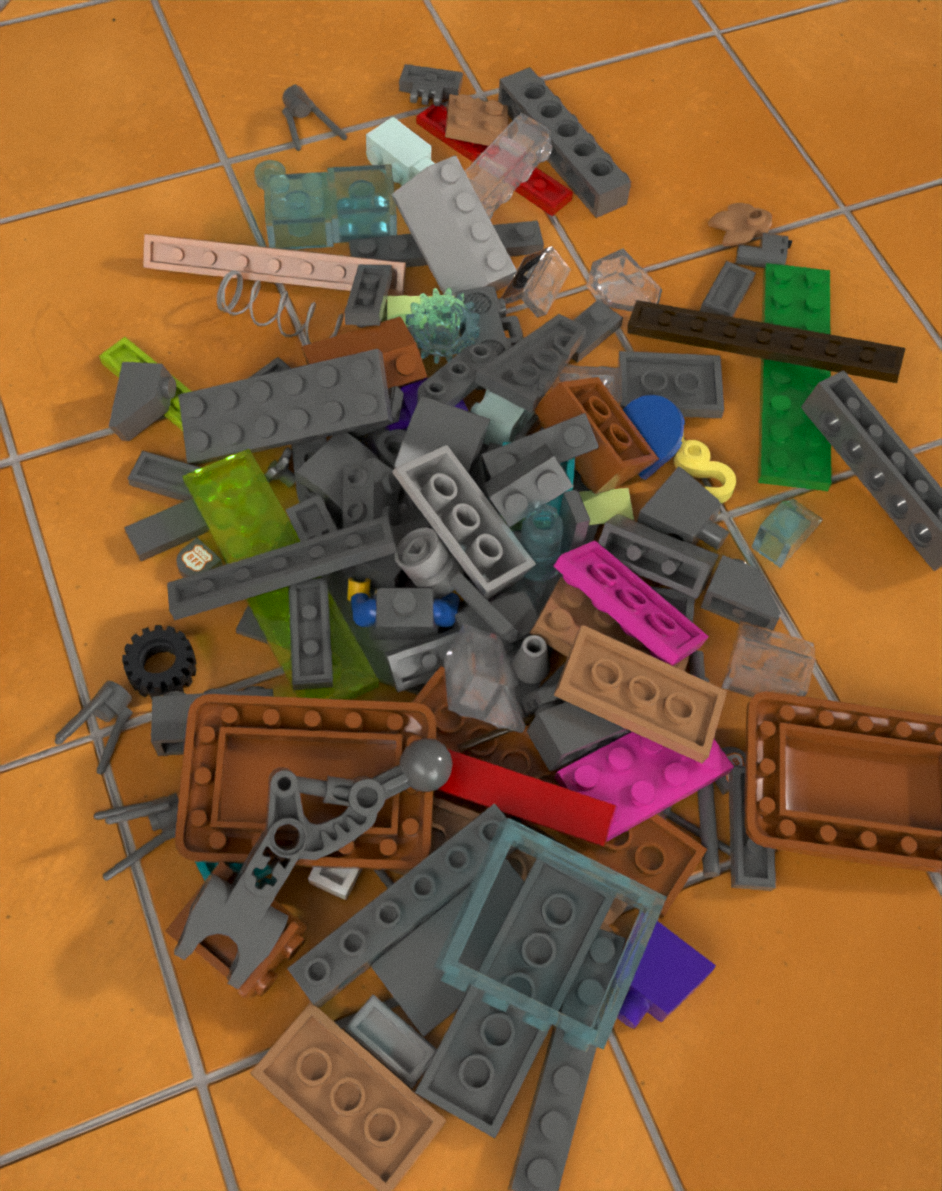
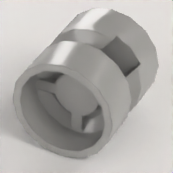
(427, 561)

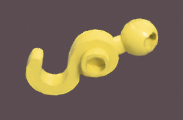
(695, 460)

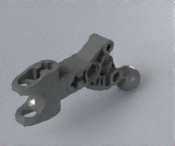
(244, 906)

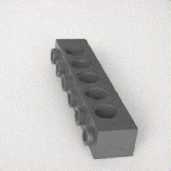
(574, 150)
(880, 462)
(396, 911)

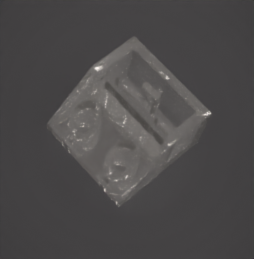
(768, 662)
(483, 680)

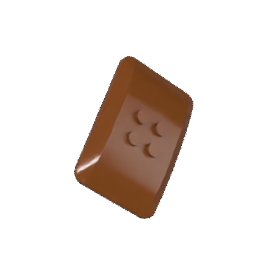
(243, 738)
(844, 781)

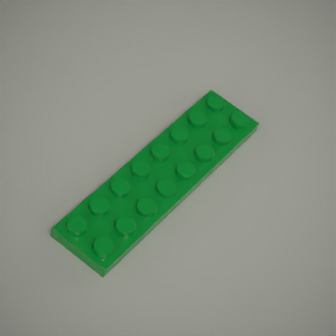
(789, 442)

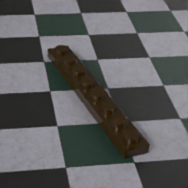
(767, 341)

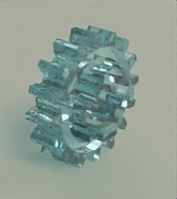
(444, 311)

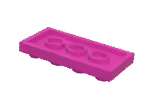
(631, 602)
(641, 777)

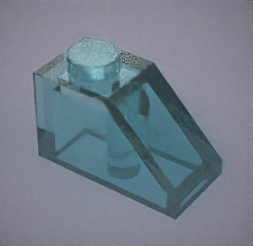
(785, 531)

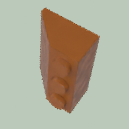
(392, 338)
(621, 446)

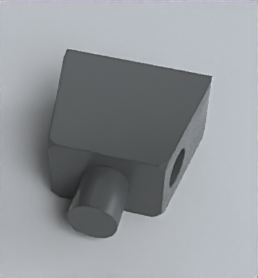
(684, 511)

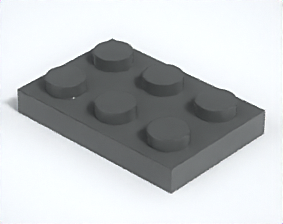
(684, 379)

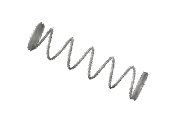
(221, 298)

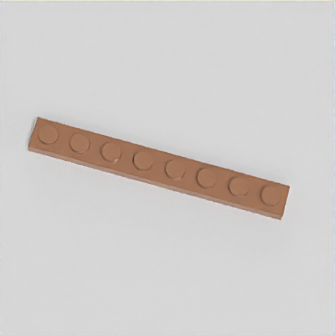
(261, 263)

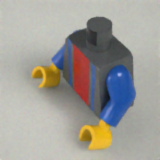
(401, 611)

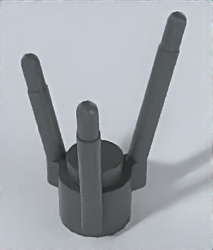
(300, 105)
(108, 703)
(161, 814)

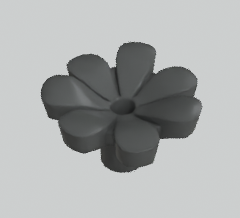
(280, 470)

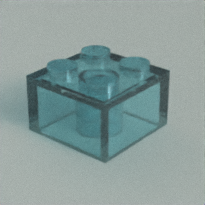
(362, 202)
(298, 210)

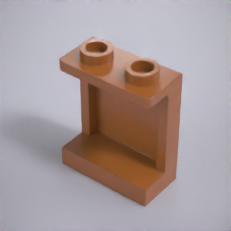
(222, 950)

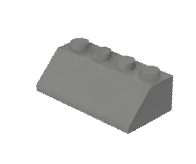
(453, 229)
(465, 521)

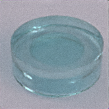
(267, 167)

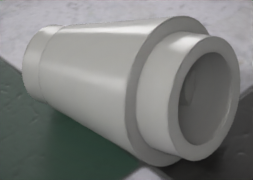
(532, 660)

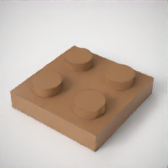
(475, 119)

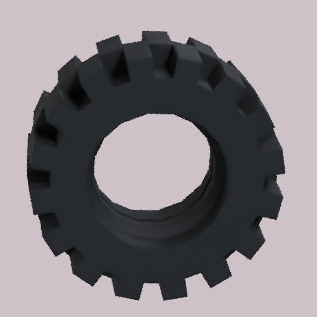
(150, 644)

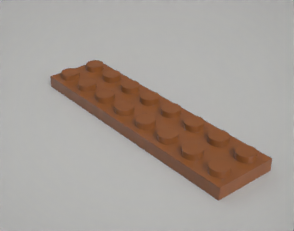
(647, 853)

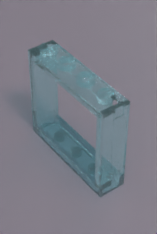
(583, 868)

